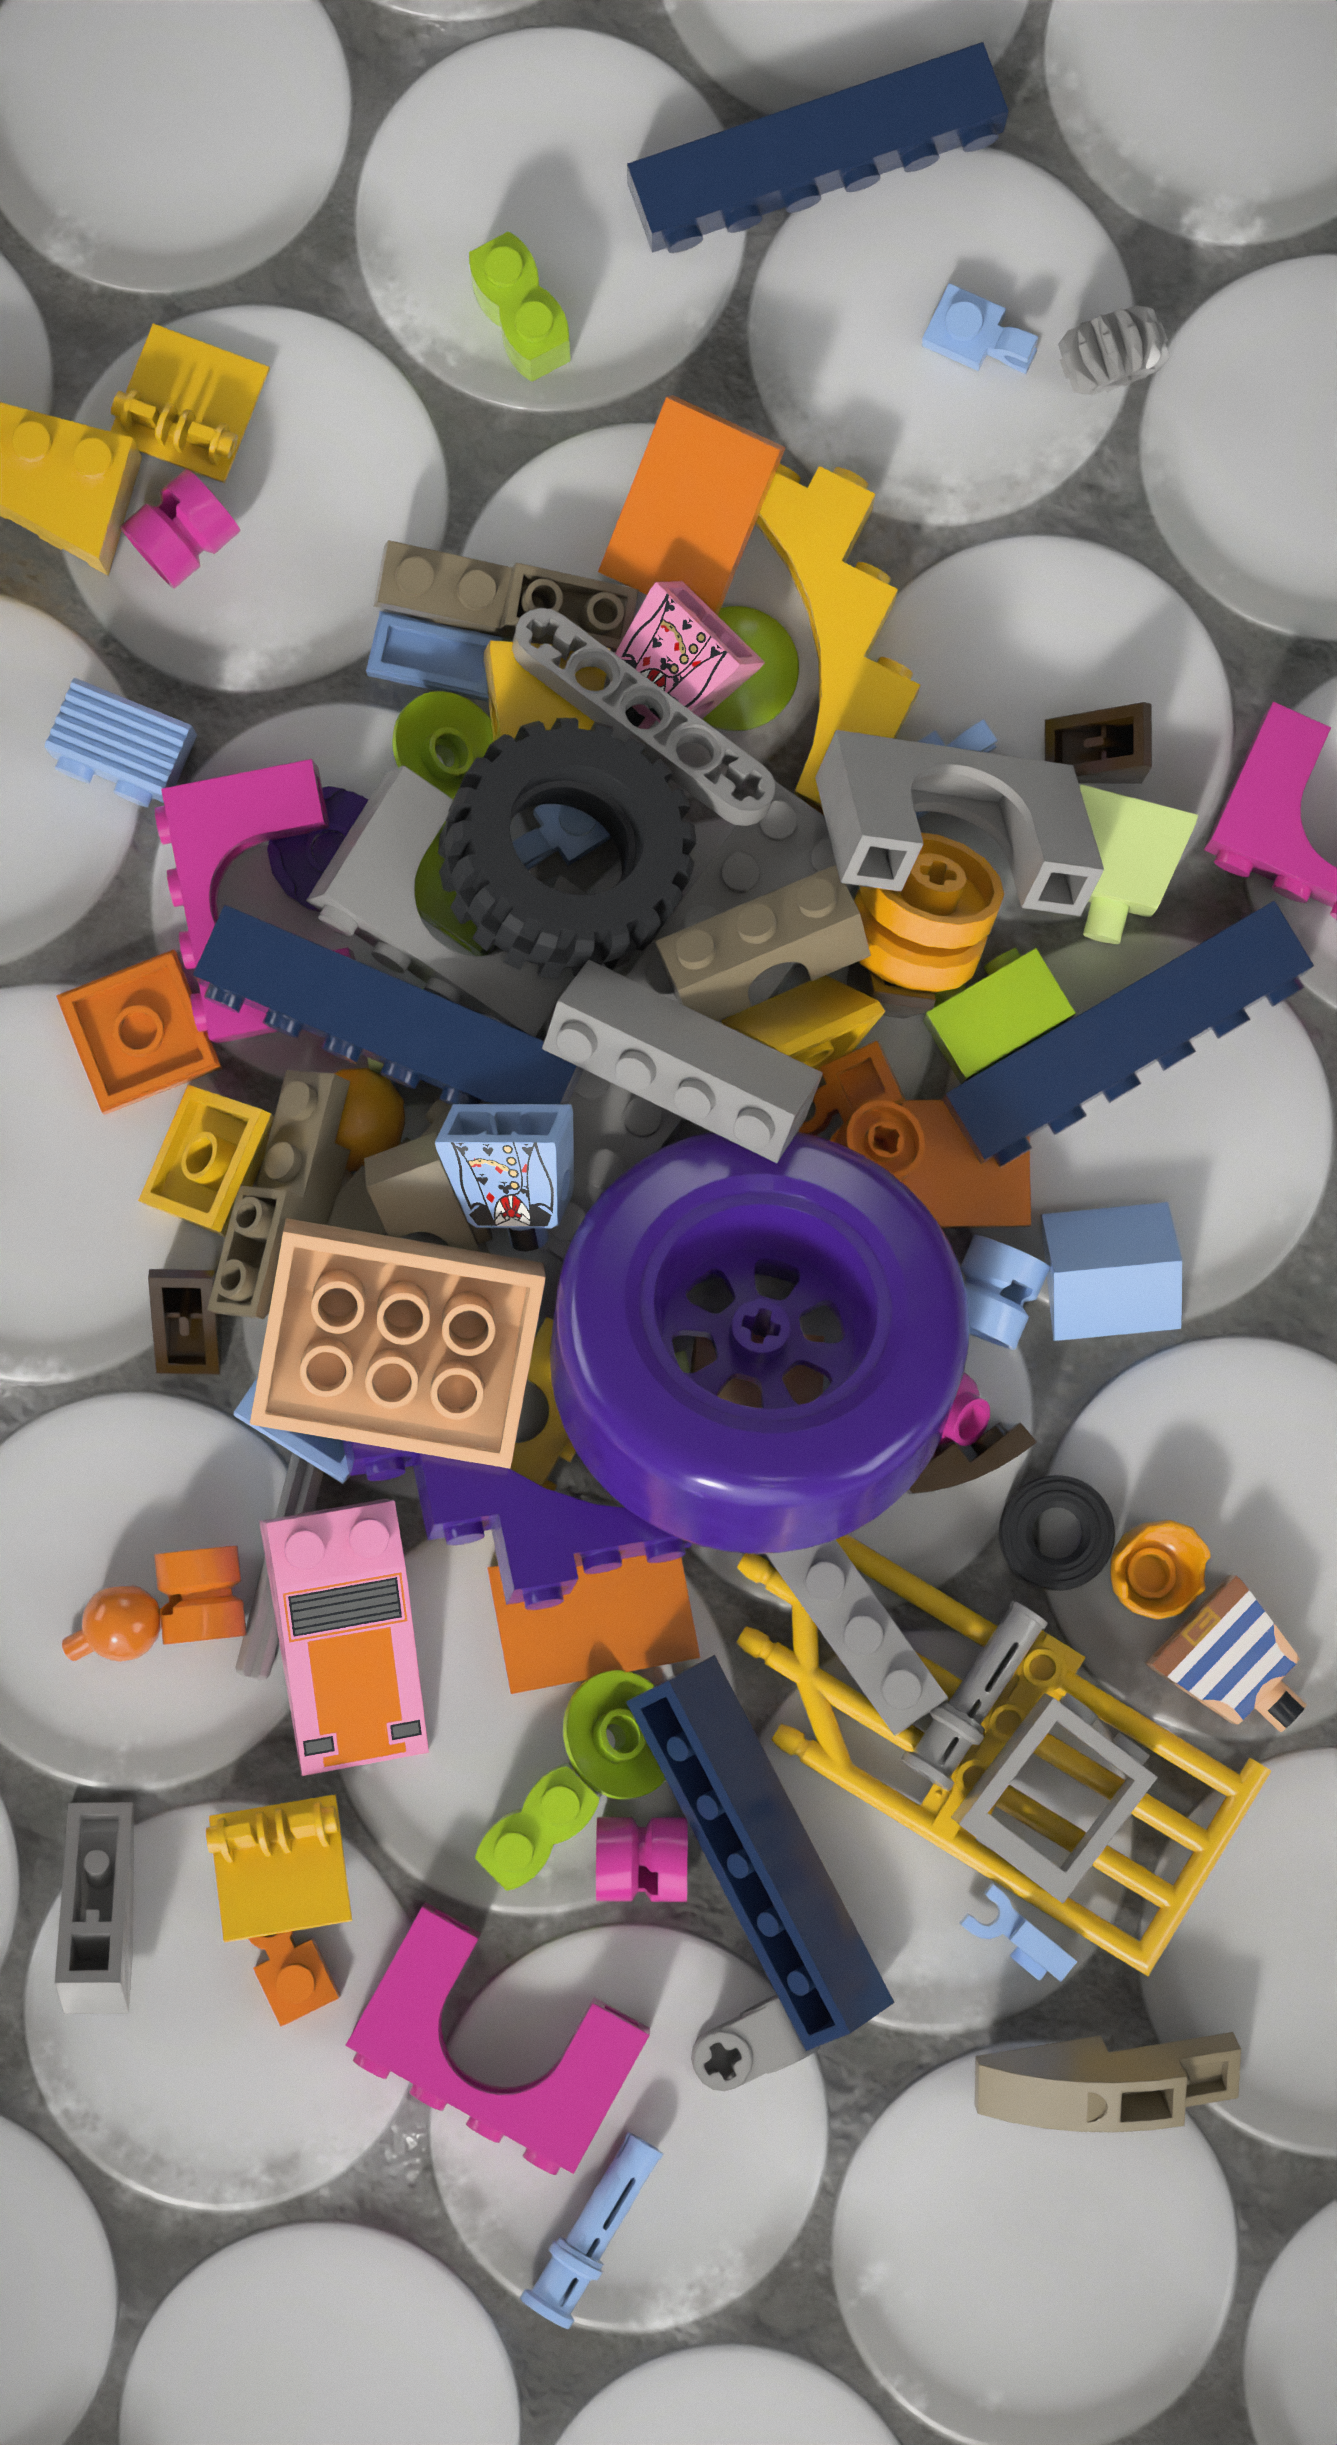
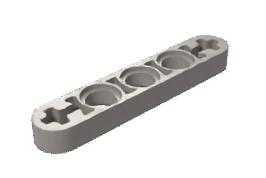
(632, 688)

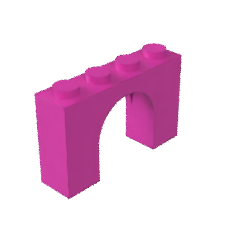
(1262, 813)
(208, 829)
(547, 2116)

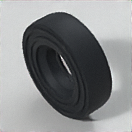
(1096, 1538)

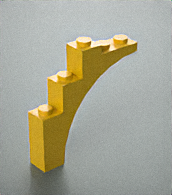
(845, 607)

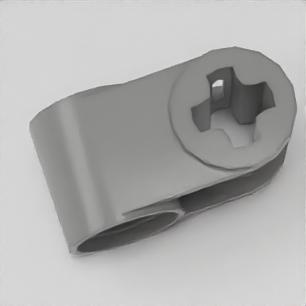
(763, 2041)

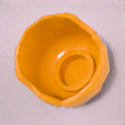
(370, 1117)
(1159, 1568)

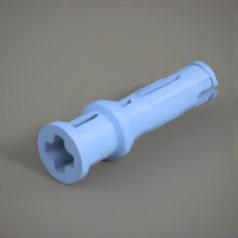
(577, 2257)

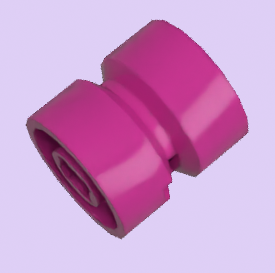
(180, 528)
(641, 1859)

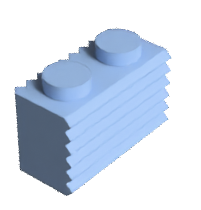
(118, 742)

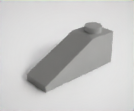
(96, 1910)

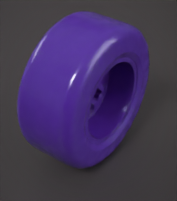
(782, 1470)

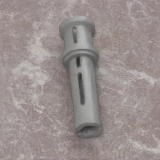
(959, 1721)

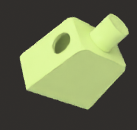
(1139, 855)

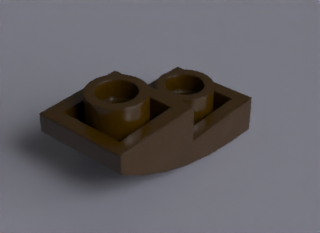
(952, 1467)

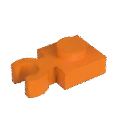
(852, 1082)
(293, 1976)

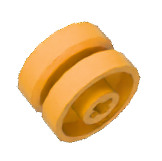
(939, 921)

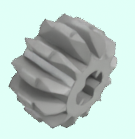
(1113, 350)

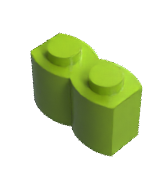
(529, 316)
(524, 1838)

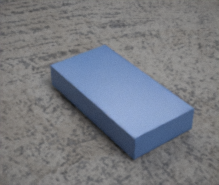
(429, 655)

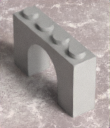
(1024, 804)
(372, 895)

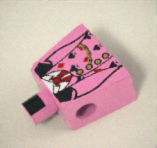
(684, 652)

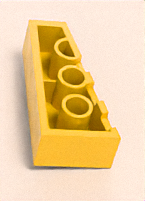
(66, 482)

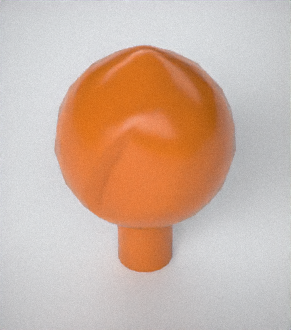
(117, 1625)

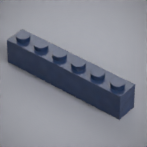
(818, 149)
(377, 1017)
(1128, 1033)
(760, 1853)

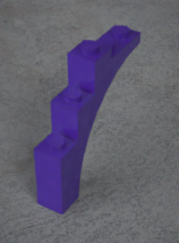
(534, 1530)

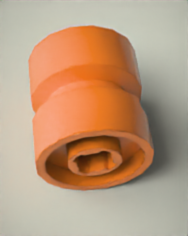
(885, 1135)
(200, 1594)

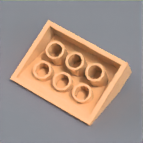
(398, 1343)

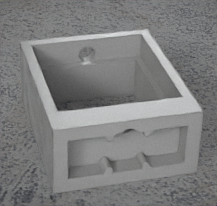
(1120, 1752)

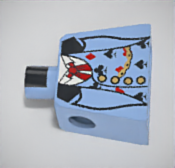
(510, 1166)

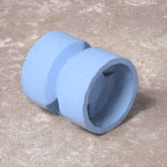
(997, 1287)

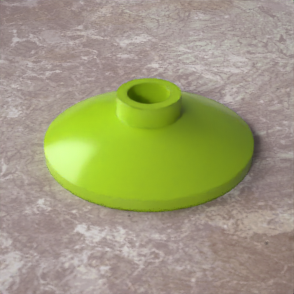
(772, 686)
(442, 726)
(600, 1705)

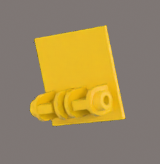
(189, 402)
(279, 1868)

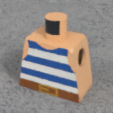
(1232, 1658)

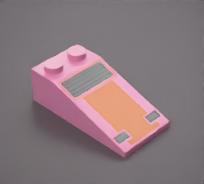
(346, 1635)

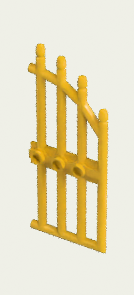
(1047, 1669)

